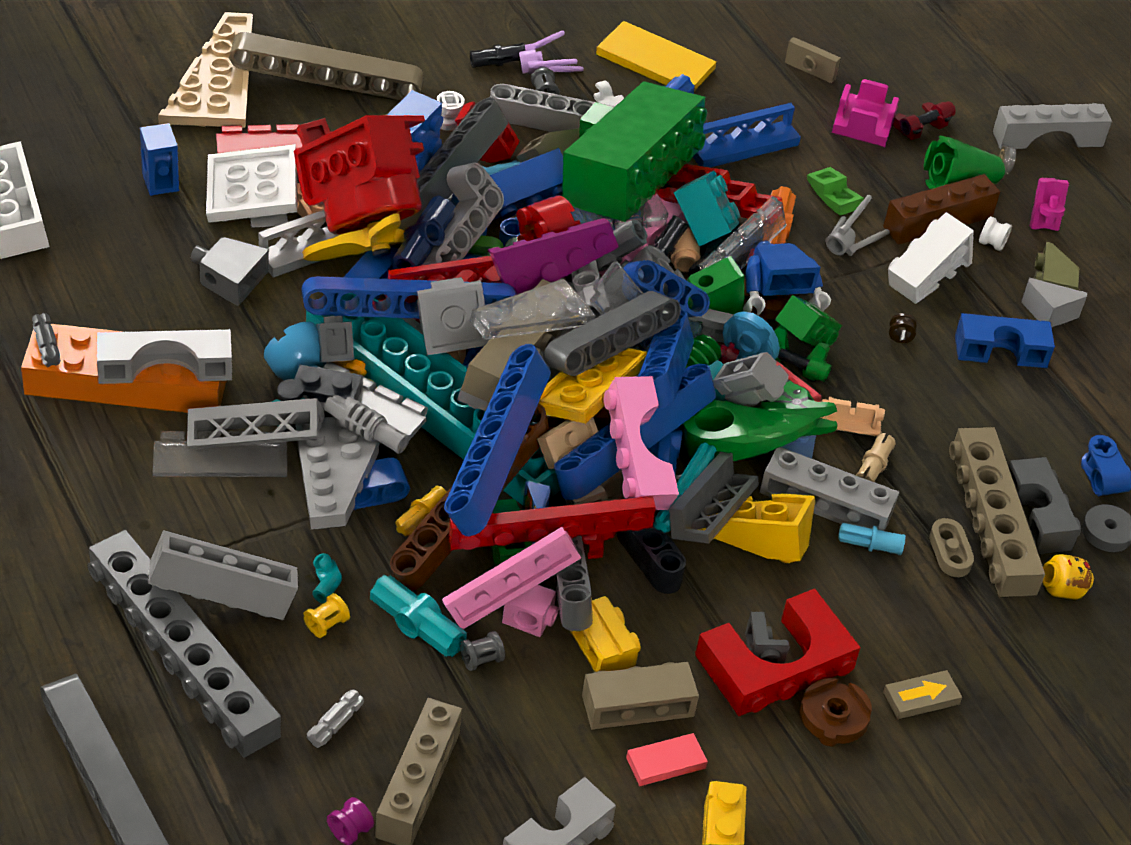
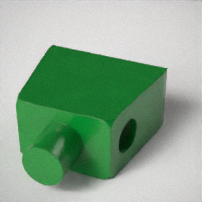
(722, 284)

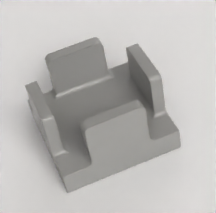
(447, 313)

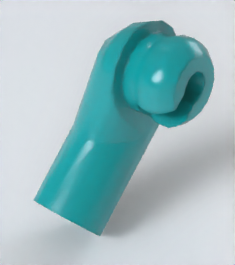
(328, 575)

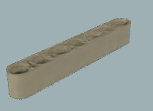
(324, 66)

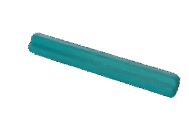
(700, 460)

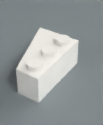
(931, 258)

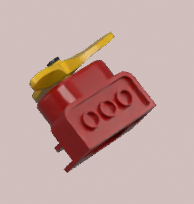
(364, 182)

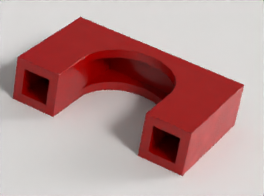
(753, 682)

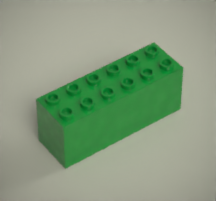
(633, 150)

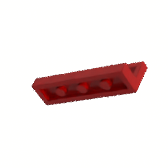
(470, 270)

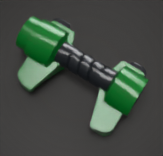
(814, 366)

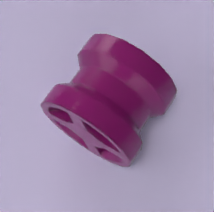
(350, 821)

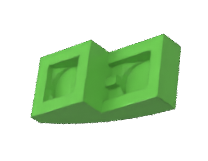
(833, 190)

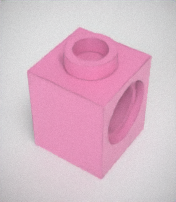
(532, 610)

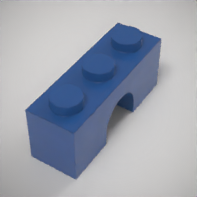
(1027, 339)

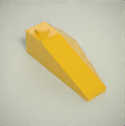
(771, 527)

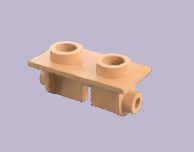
(862, 420)

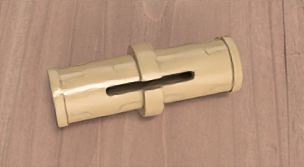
(876, 459)

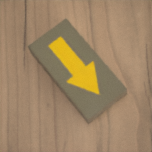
(922, 694)

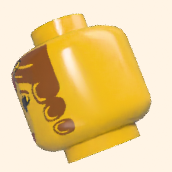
(1067, 576)

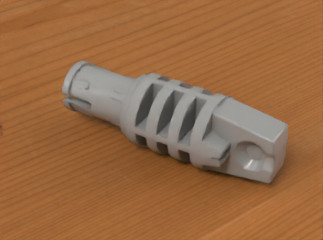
(366, 422)

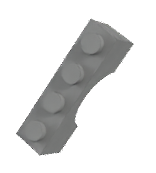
(1022, 124)
(126, 354)

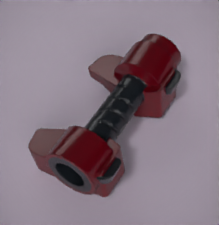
(936, 115)

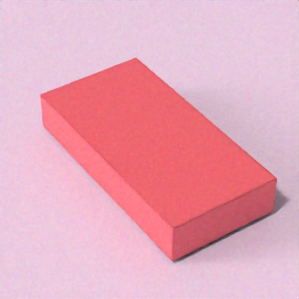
(666, 759)

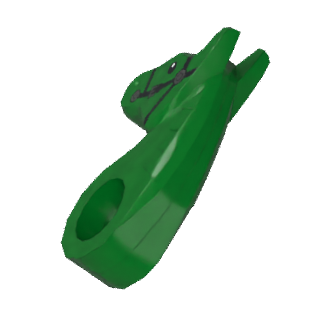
(760, 429)

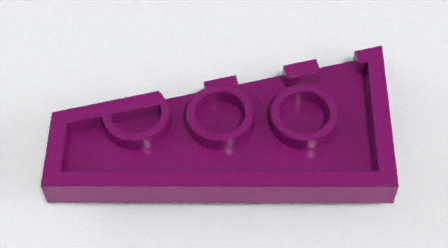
(552, 255)

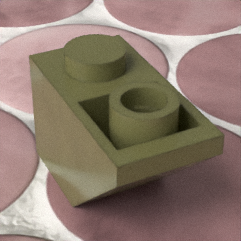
(1056, 267)

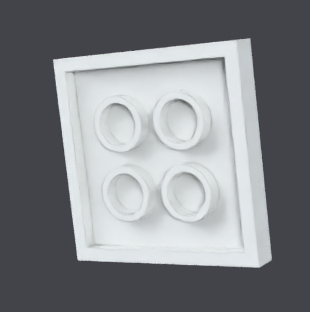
(251, 183)

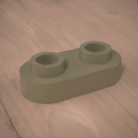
(954, 553)

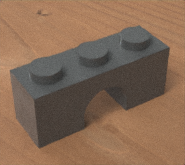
(1052, 520)

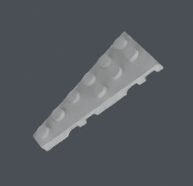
(334, 471)

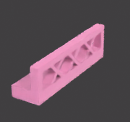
(511, 578)

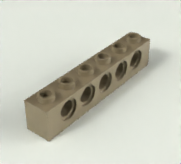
(997, 512)

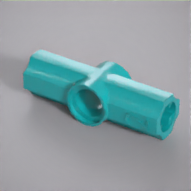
(418, 615)

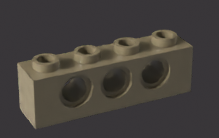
(418, 773)

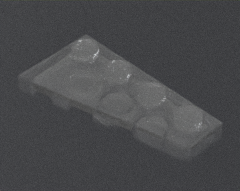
(533, 311)

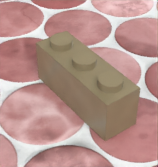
(639, 695)

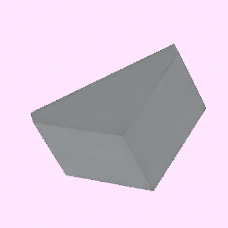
(1053, 302)

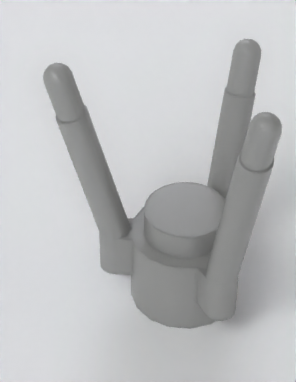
(843, 237)

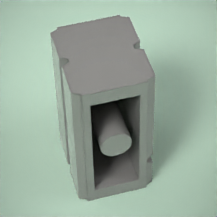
(751, 380)

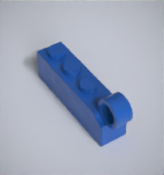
(528, 183)

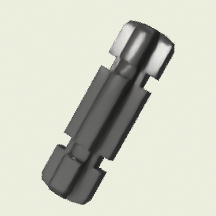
(46, 339)

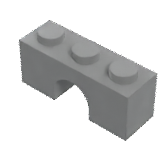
(582, 812)

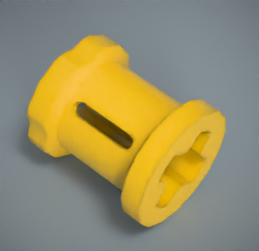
(326, 615)

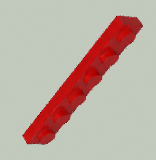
(575, 519)

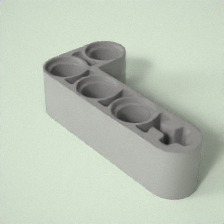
(478, 206)

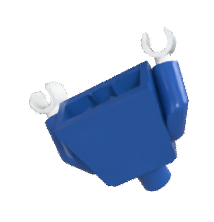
(782, 271)

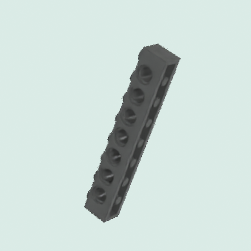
(185, 646)

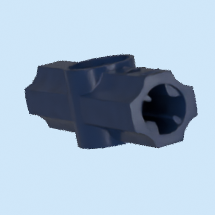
(425, 233)

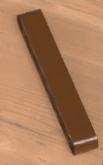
(435, 529)

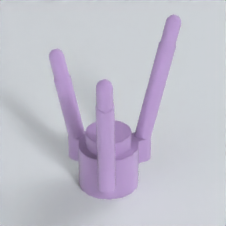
(533, 60)

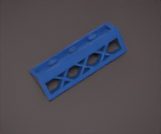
(748, 142)

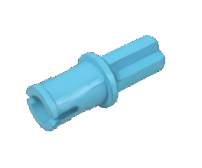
(872, 538)

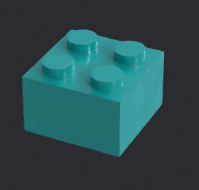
(707, 207)

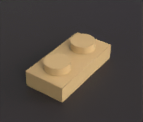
(564, 439)

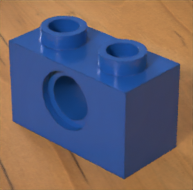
(159, 159)

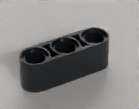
(656, 557)

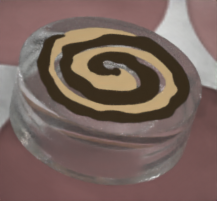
(1008, 156)

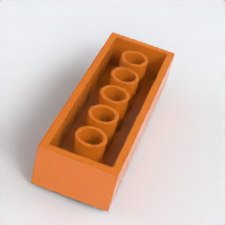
(76, 377)

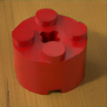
(545, 217)

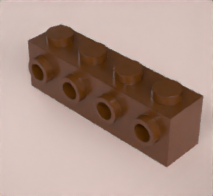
(964, 200)

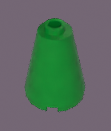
(955, 161)

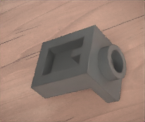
(335, 339)
(760, 640)

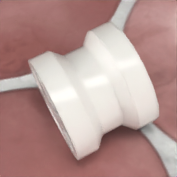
(995, 233)

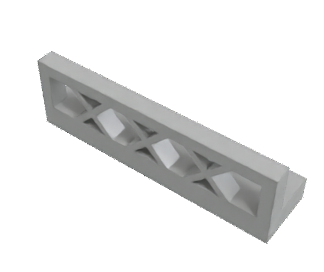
(287, 252)
(251, 417)

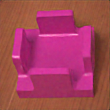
(866, 114)

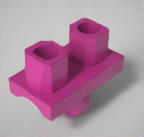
(1049, 204)

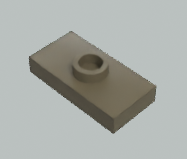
(812, 60)

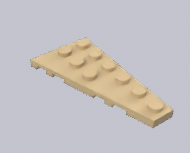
(213, 88)

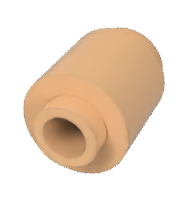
(686, 252)

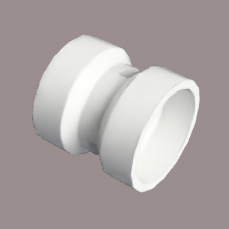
(451, 106)

